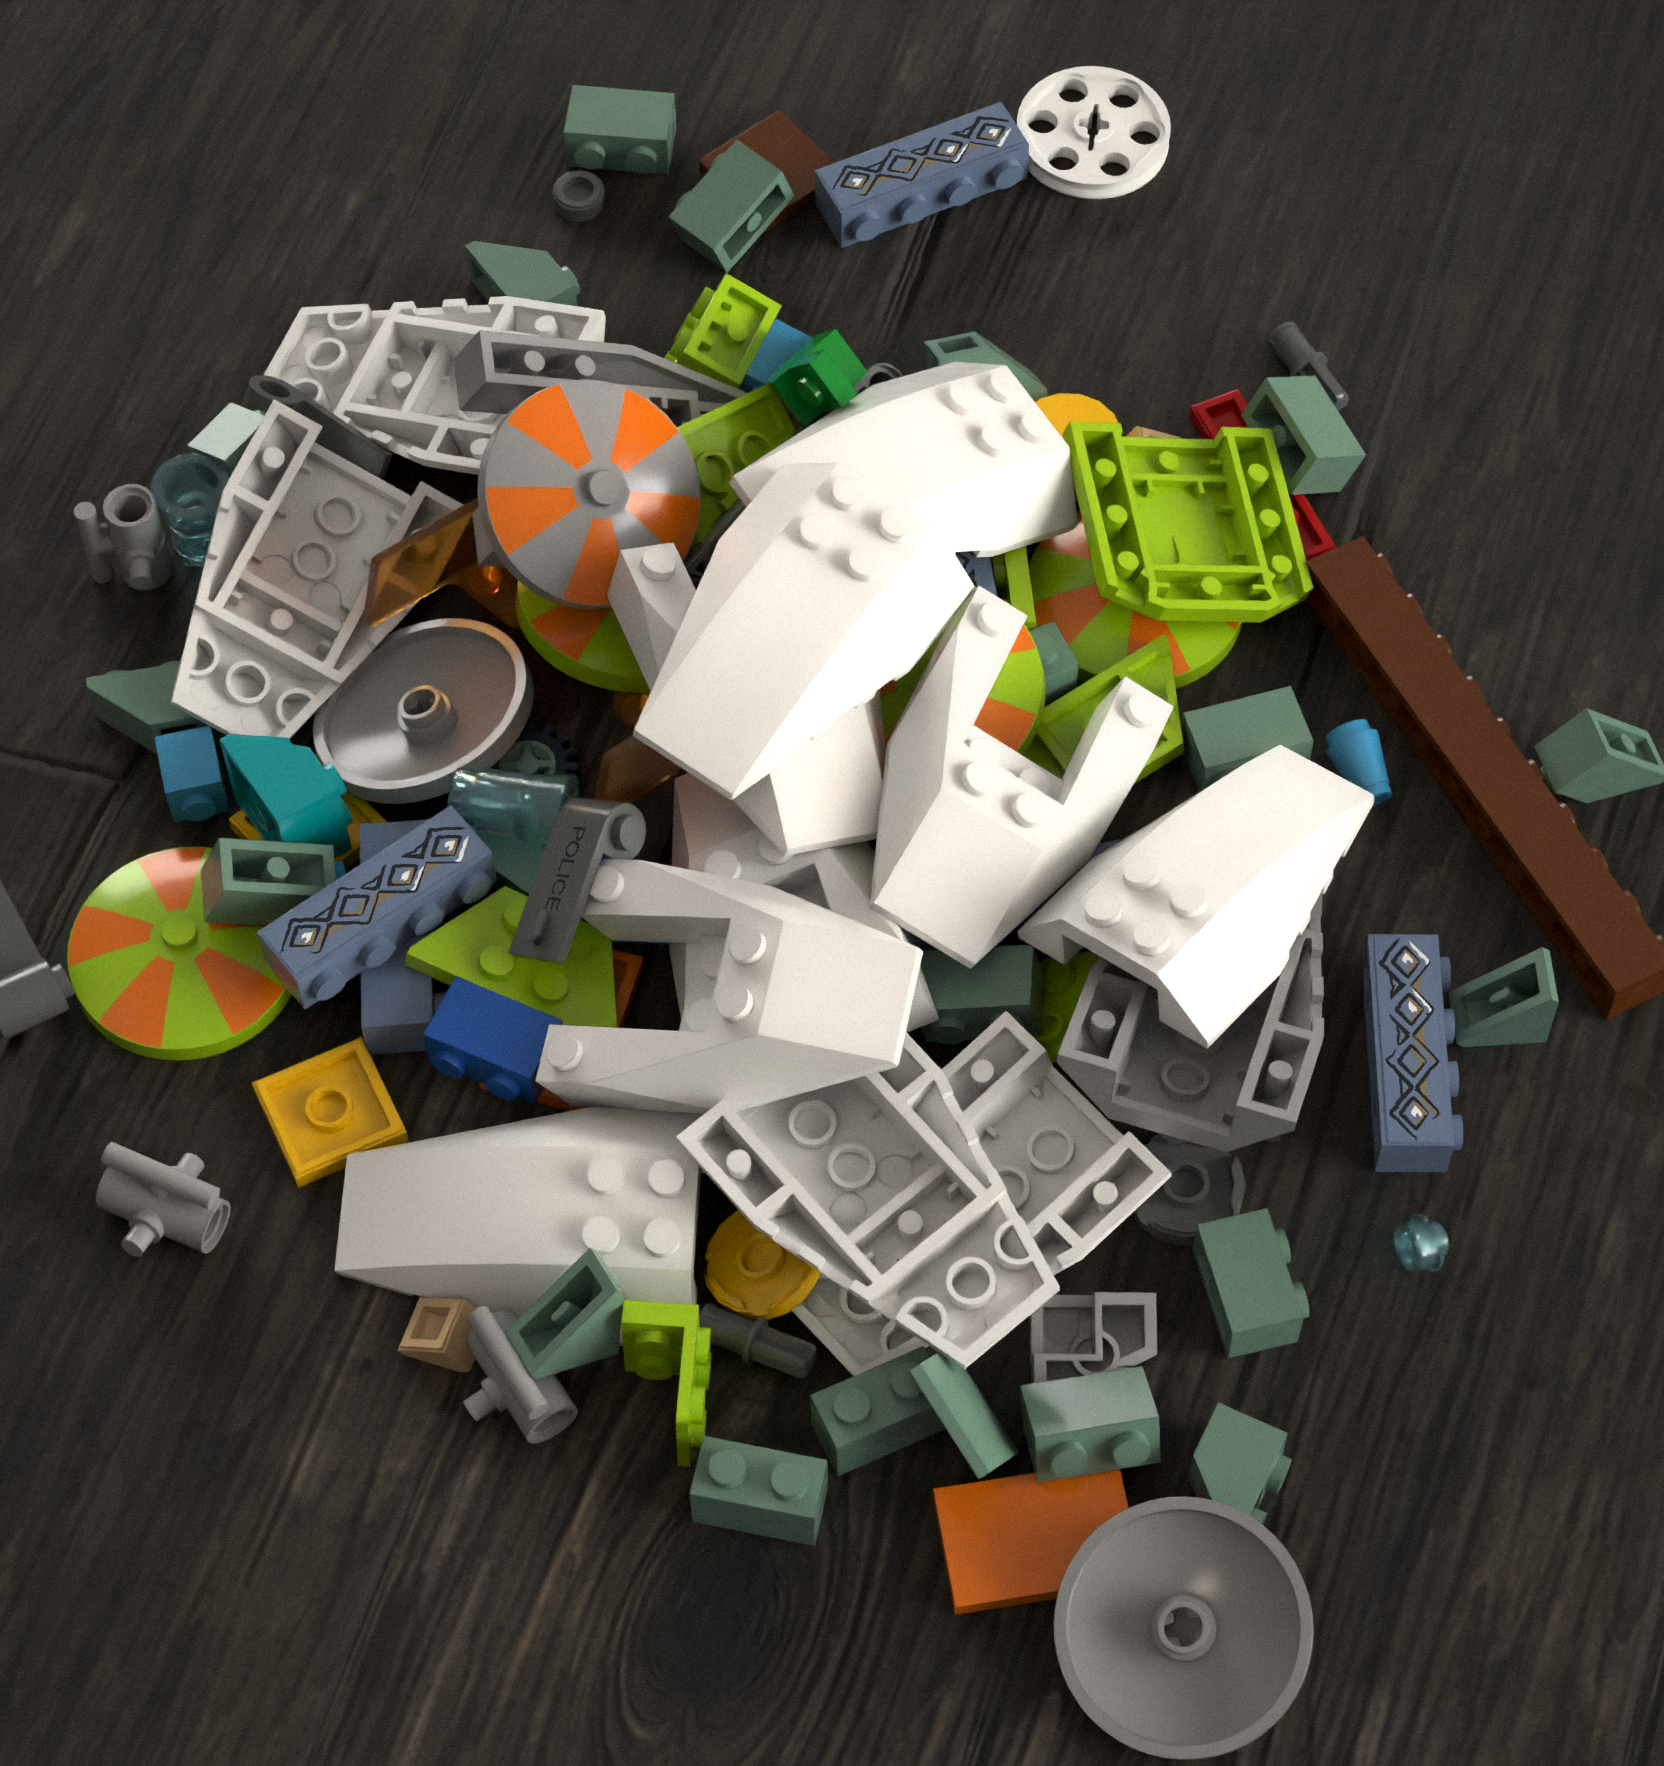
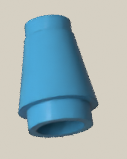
(1359, 758)

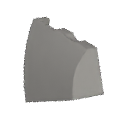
(1091, 1334)

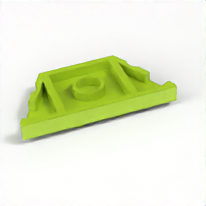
(1068, 716)
(478, 947)

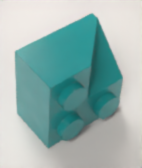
(287, 791)

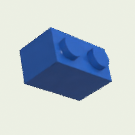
(488, 1040)

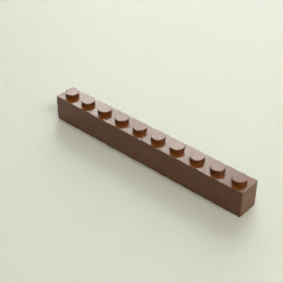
(1488, 778)

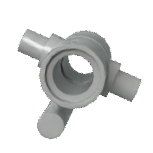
(130, 536)
(161, 1200)
(537, 1405)

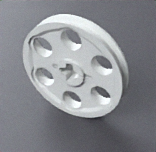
(1113, 138)

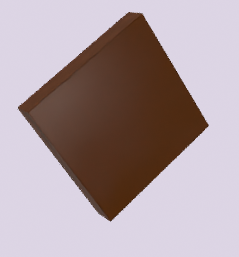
(787, 149)

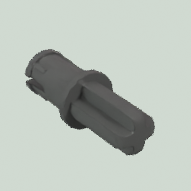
(1303, 360)
(758, 1341)

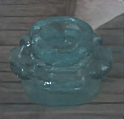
(1421, 1244)

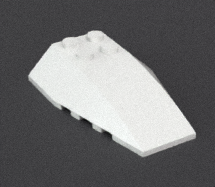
(397, 371)
(952, 446)
(290, 580)
(797, 622)
(1211, 889)
(1056, 1157)
(885, 1199)
(520, 1202)

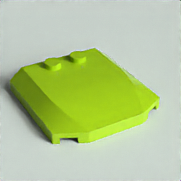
(1189, 523)

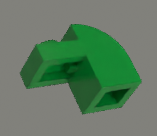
(818, 377)

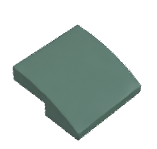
(964, 1413)

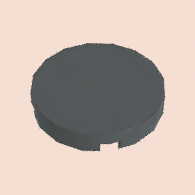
(1202, 1189)

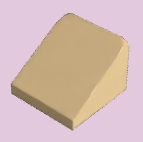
(439, 1333)

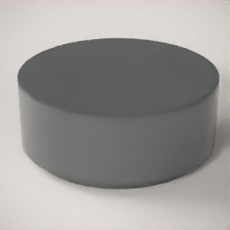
(578, 196)

